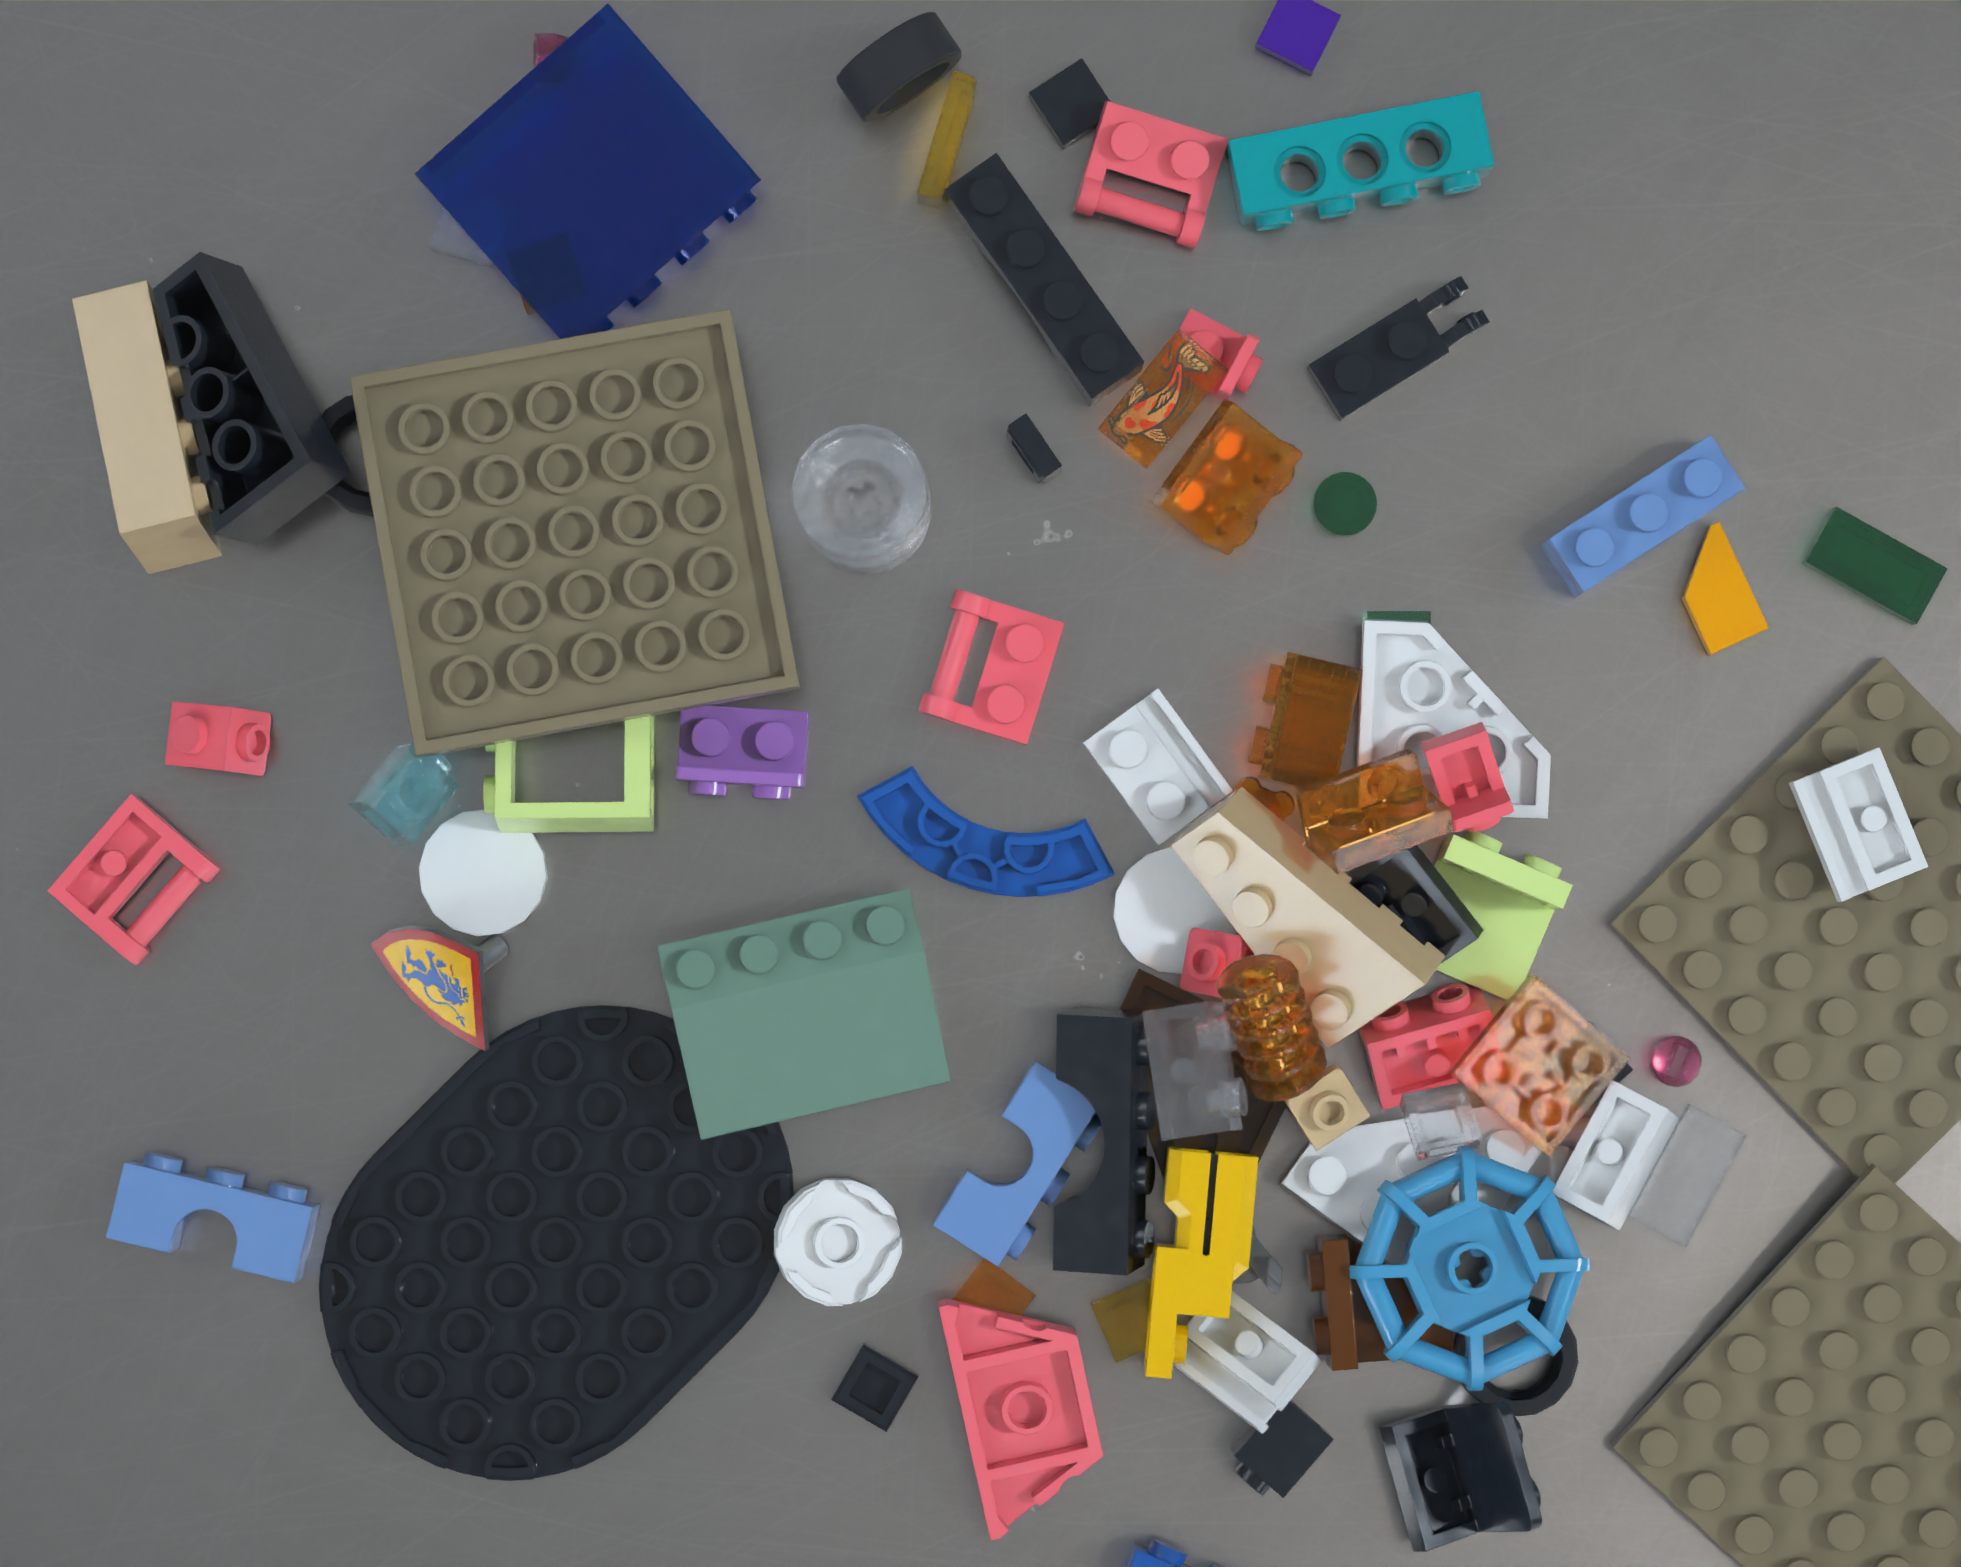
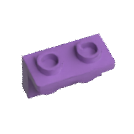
(743, 749)

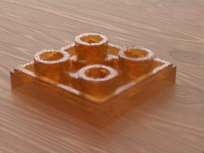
(1539, 1065)

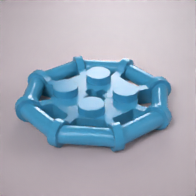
(1435, 1253)

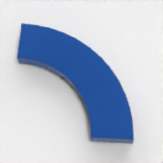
(979, 855)

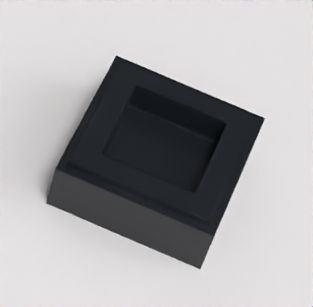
(1070, 102)
(1033, 449)
(875, 1387)

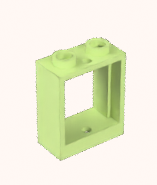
(632, 815)

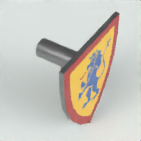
(443, 976)

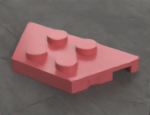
(1020, 1406)

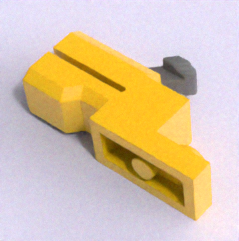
(1210, 1249)

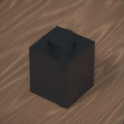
(1282, 1452)

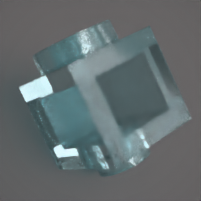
(405, 794)

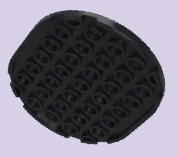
(548, 1249)

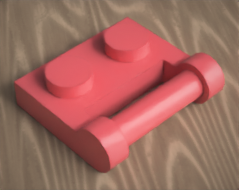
(1156, 153)
(1012, 673)
(118, 864)

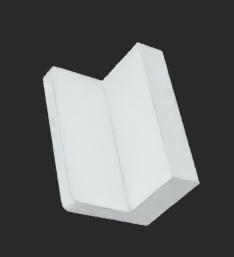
(1615, 1154)

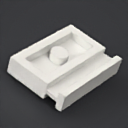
(1157, 767)
(1858, 824)
(1246, 1362)

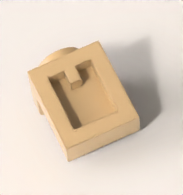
(1327, 1108)

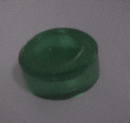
(1344, 504)

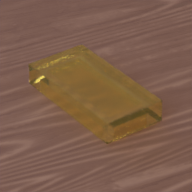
(947, 139)

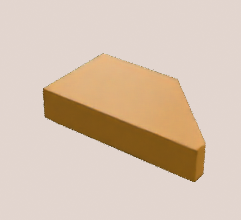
(1720, 595)

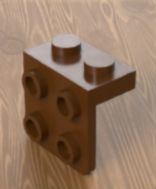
(1347, 1328)

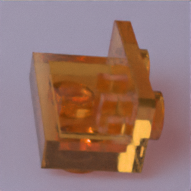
(1227, 479)

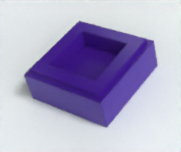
(1298, 33)

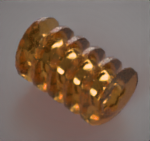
(1272, 1026)

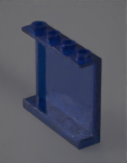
(590, 178)

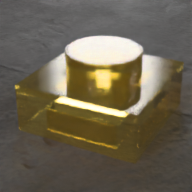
(1124, 1318)

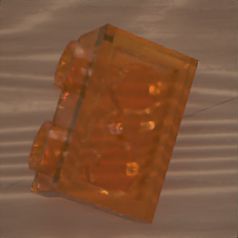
(1371, 812)

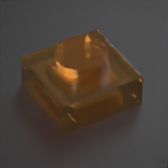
(995, 1289)

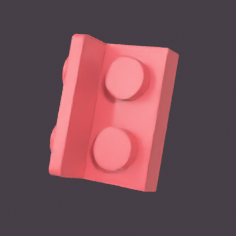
(1422, 1039)

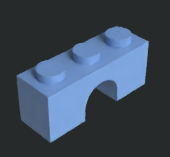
(1642, 516)
(995, 1215)
(270, 1226)

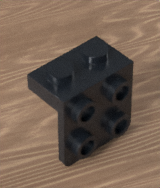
(1461, 1473)

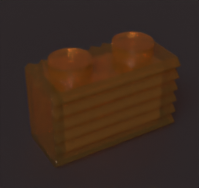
(1307, 720)

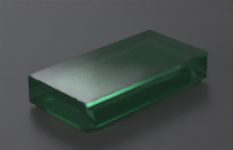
(1874, 565)

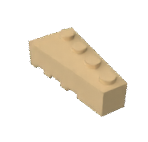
(144, 431)
(1294, 906)

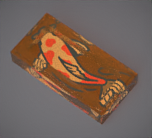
(1163, 398)

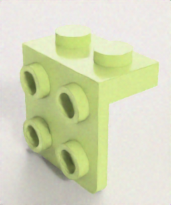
(1508, 902)

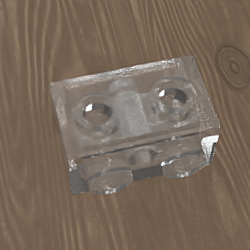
(1194, 1070)

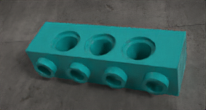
(1451, 123)

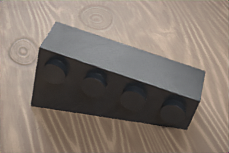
(249, 407)

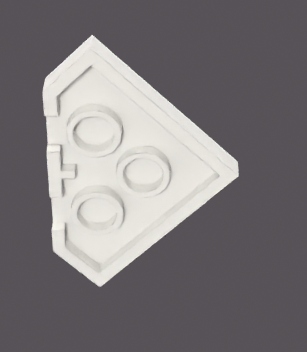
(1422, 690)
(1345, 1175)

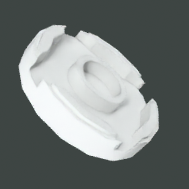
(482, 877)
(1158, 909)
(837, 1241)

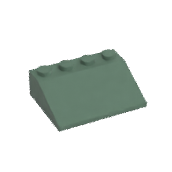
(804, 1013)

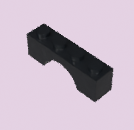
(1044, 279)
(1108, 1063)

